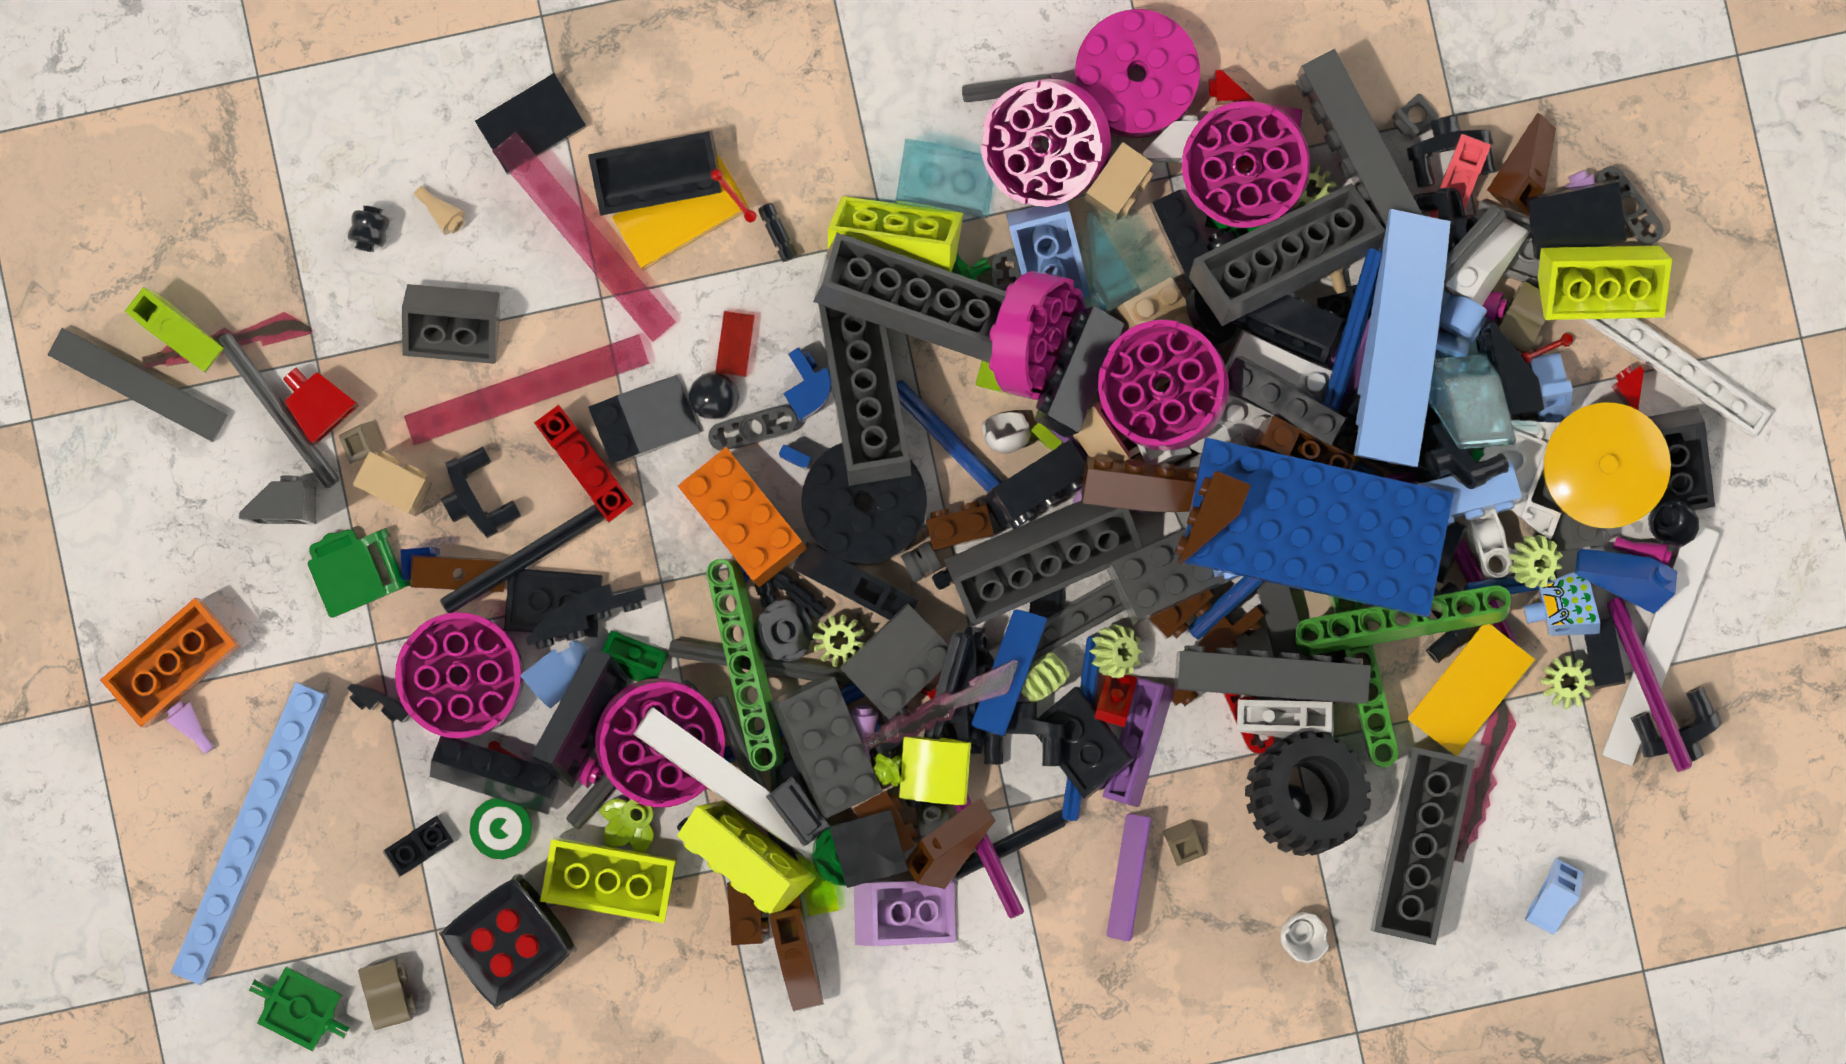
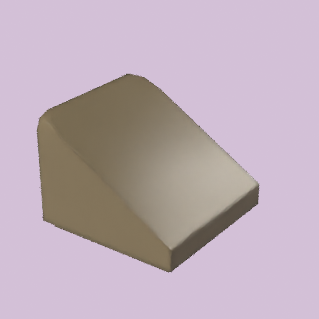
(361, 440)
(1184, 842)

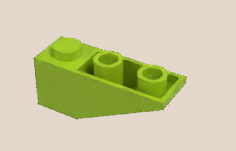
(174, 328)

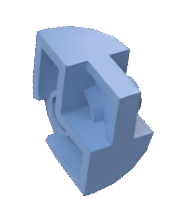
(554, 672)

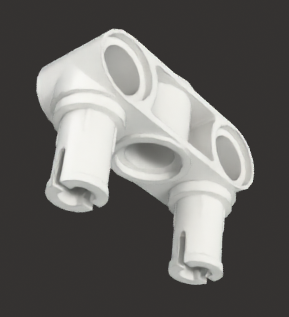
(1488, 540)

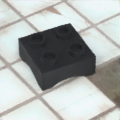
(868, 848)

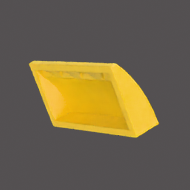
(668, 227)
(1471, 688)

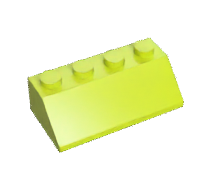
(904, 229)
(1604, 282)
(745, 856)
(608, 879)

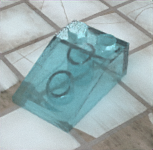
(944, 179)
(1109, 276)
(1471, 402)

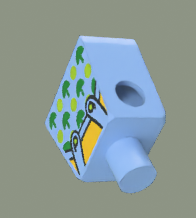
(1566, 607)

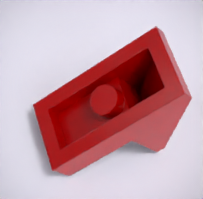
(1115, 699)

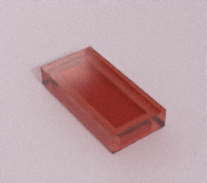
(735, 344)

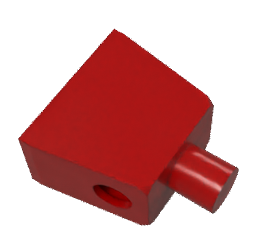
(317, 404)

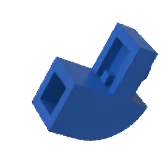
(811, 393)

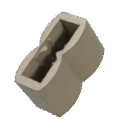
(1524, 319)
(386, 993)

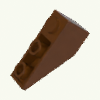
(1526, 167)
(1285, 439)
(1219, 507)
(948, 847)

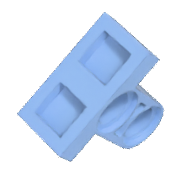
(1461, 316)
(1554, 387)
(1555, 897)

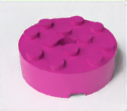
(1155, 46)
(1076, 136)
(1278, 156)
(1031, 331)
(1195, 392)
(491, 683)
(636, 766)

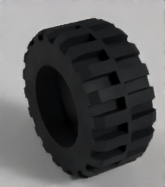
(1339, 775)

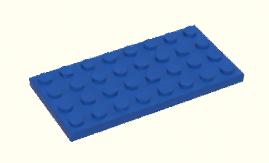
(1327, 529)

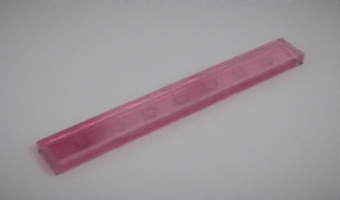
(584, 236)
(526, 390)

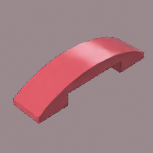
(1464, 167)

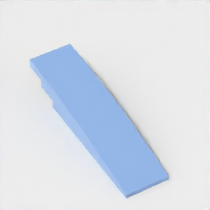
(1402, 339)

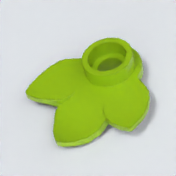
(625, 827)

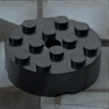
(857, 534)

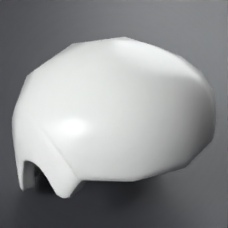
(1006, 432)
(1304, 937)

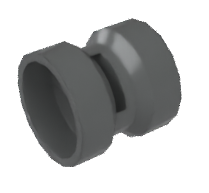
(921, 561)

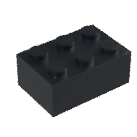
(1036, 486)

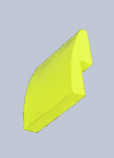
(935, 770)

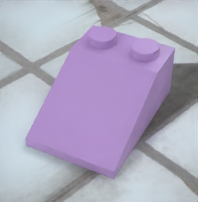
(903, 913)

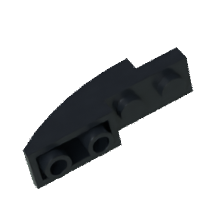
(852, 582)
(572, 616)
(973, 666)

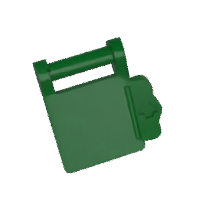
(348, 573)

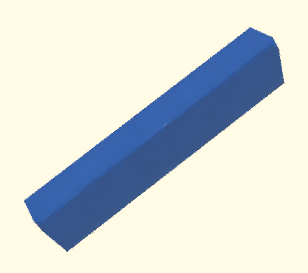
(1020, 645)

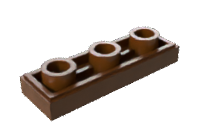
(437, 571)

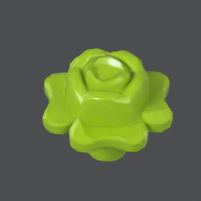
(887, 769)

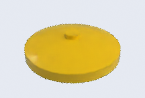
(1606, 465)

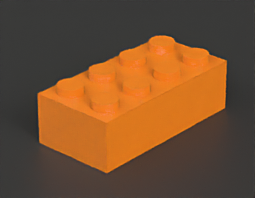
(742, 517)
(170, 662)

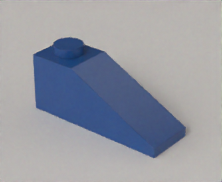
(1629, 577)

